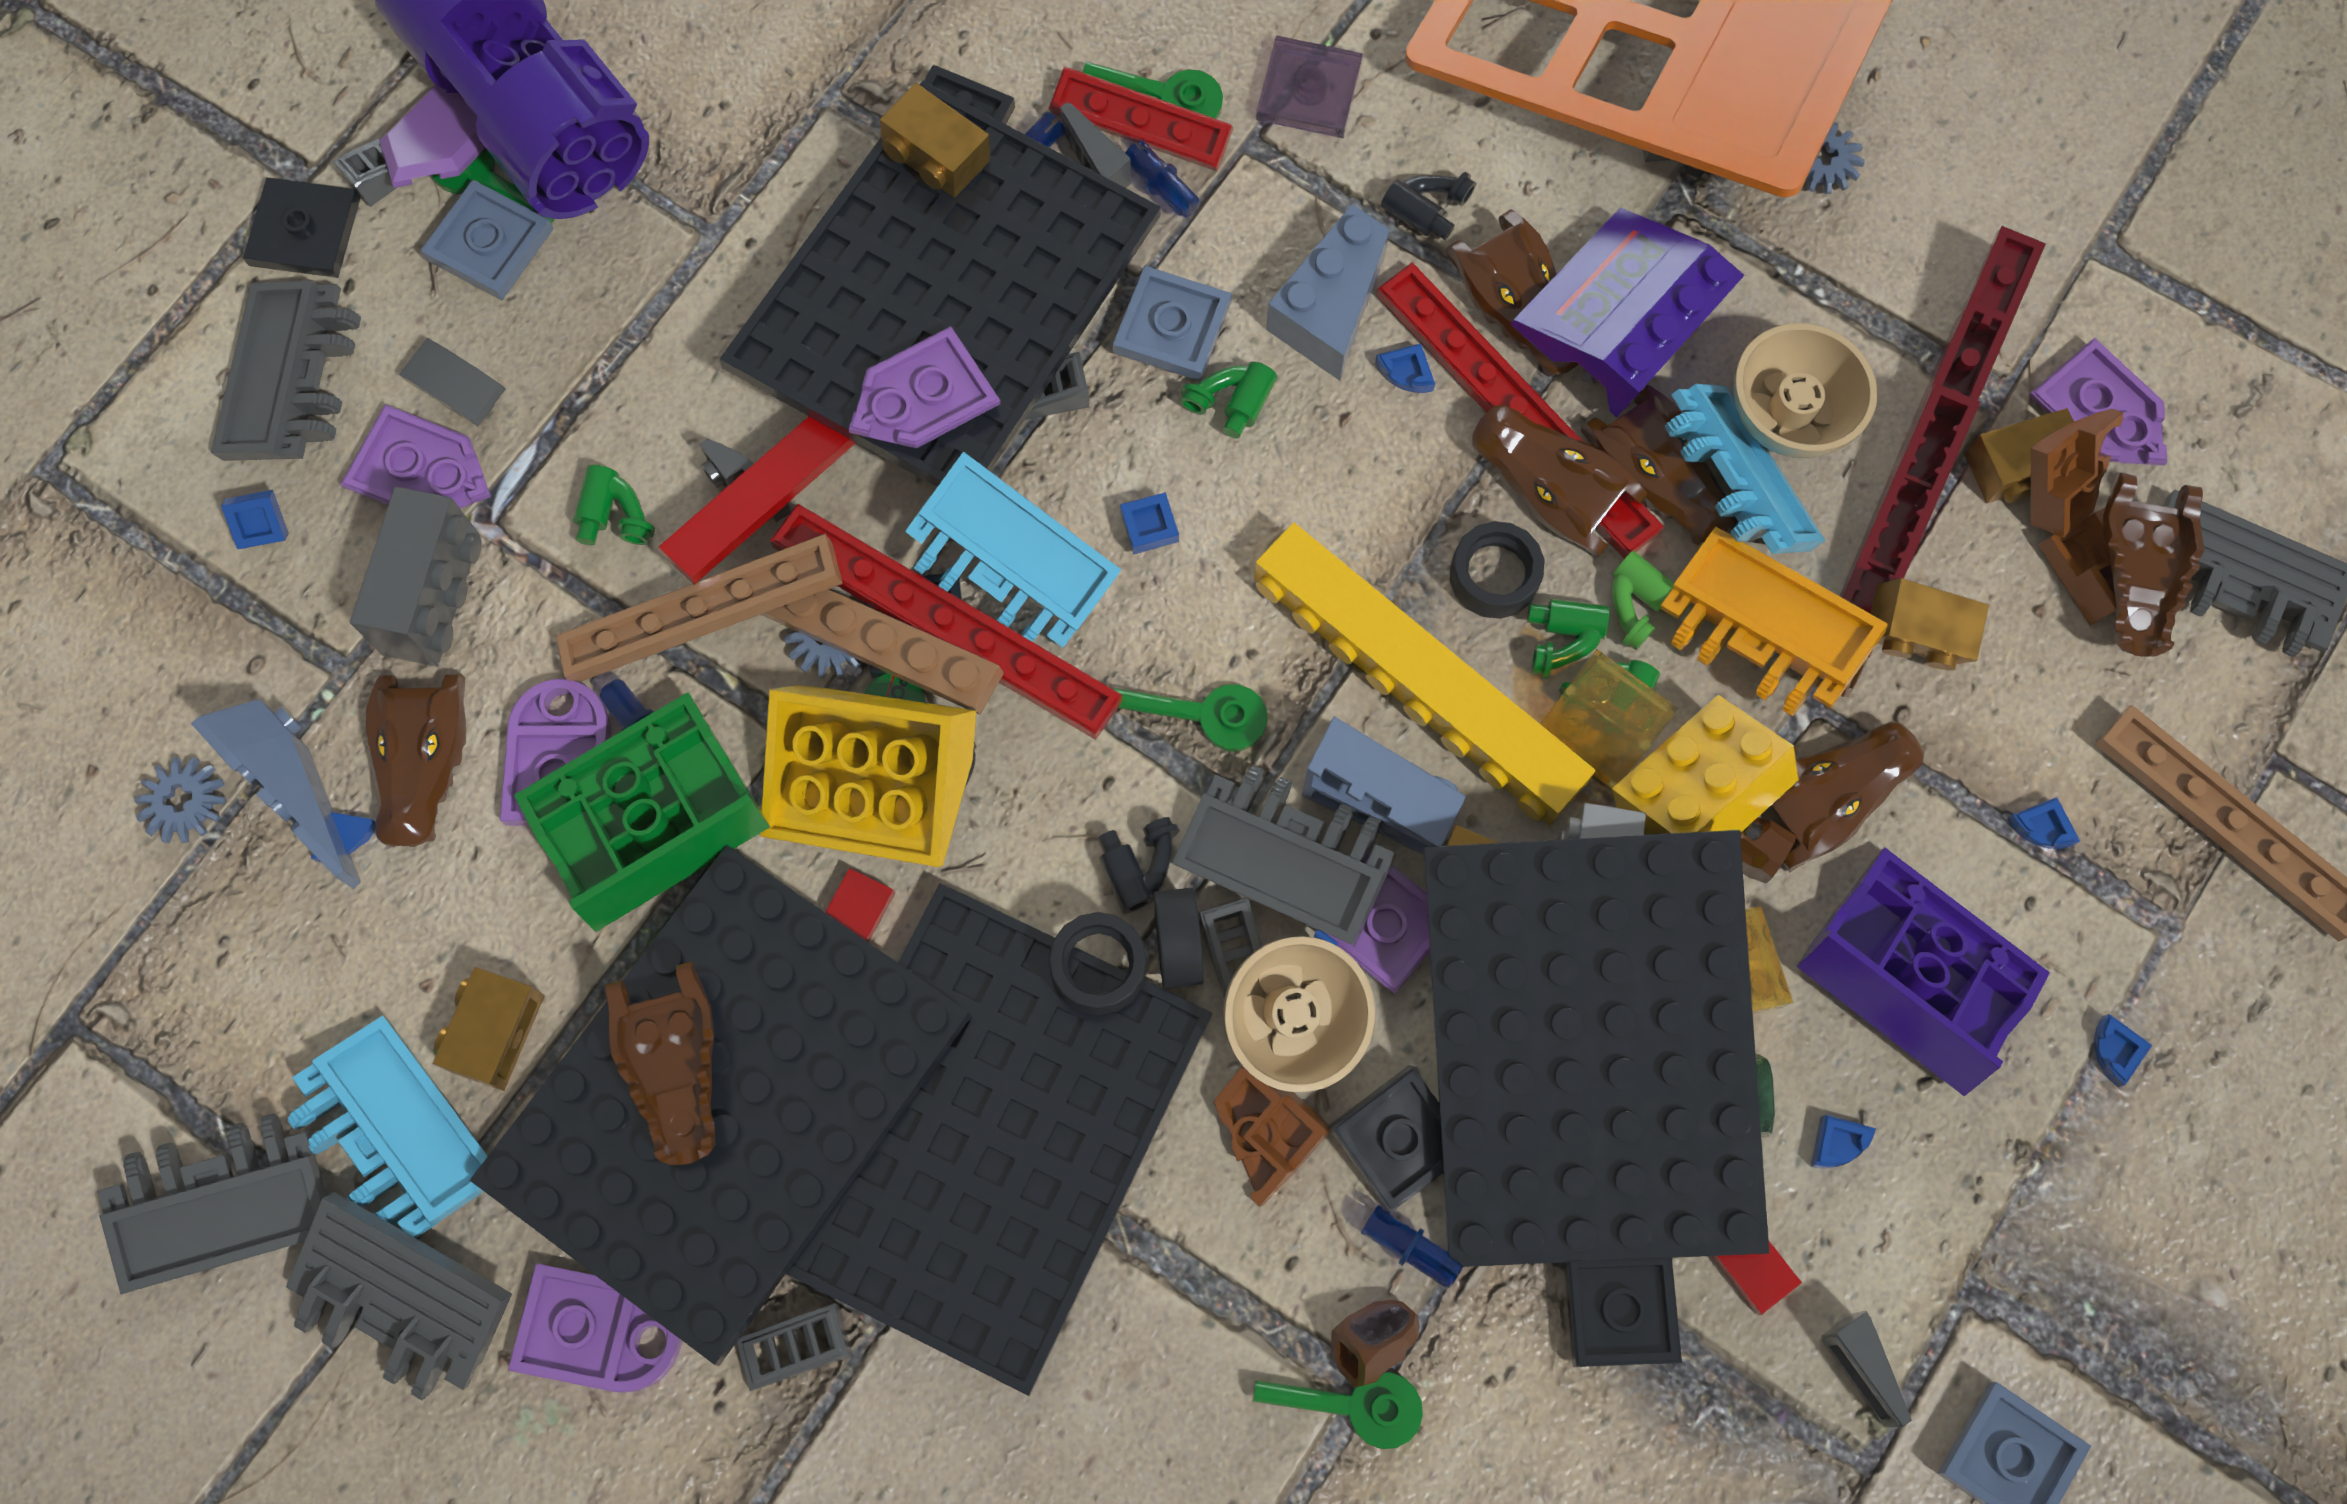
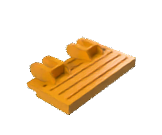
(1772, 613)

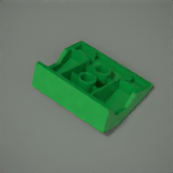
(641, 812)

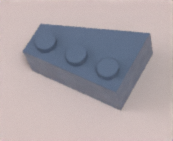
(1329, 292)
(1381, 784)

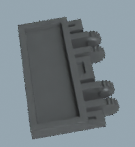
(275, 358)
(2260, 569)
(1283, 861)
(208, 1212)
(407, 1291)

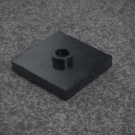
(302, 227)
(1394, 1138)
(1622, 1312)

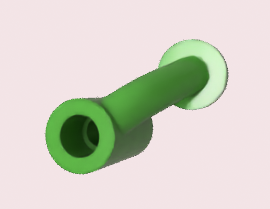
(1649, 585)

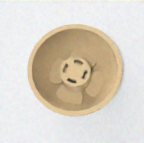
(1804, 390)
(1320, 1031)

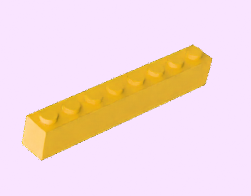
(1422, 675)

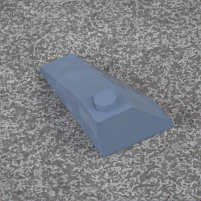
(272, 756)

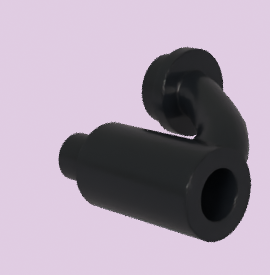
(1408, 204)
(1129, 884)

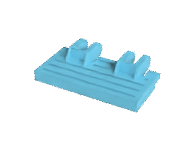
(1766, 501)
(1015, 547)
(391, 1120)

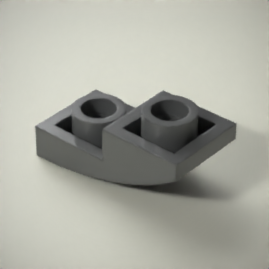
(452, 381)
(726, 465)

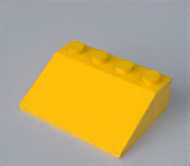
(865, 772)

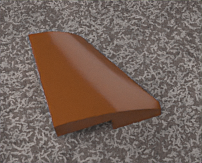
(2069, 472)
(2084, 567)
(1269, 1131)

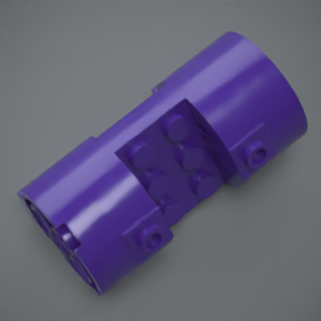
(539, 100)

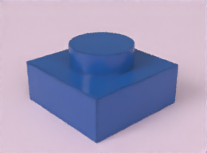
(254, 519)
(1149, 523)

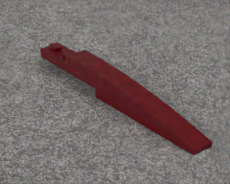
(1943, 417)

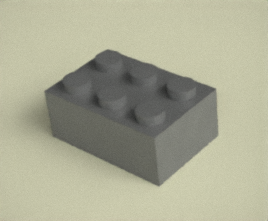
(416, 577)

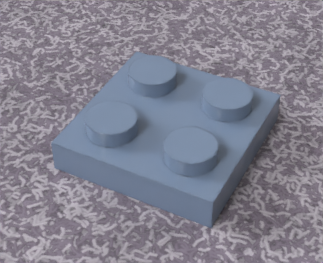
(487, 239)
(1172, 323)
(2013, 1453)

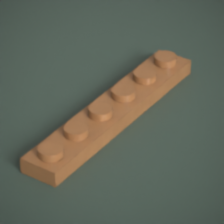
(699, 609)
(892, 647)
(2229, 819)

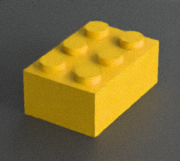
(1710, 774)

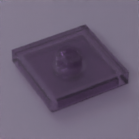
(1309, 86)

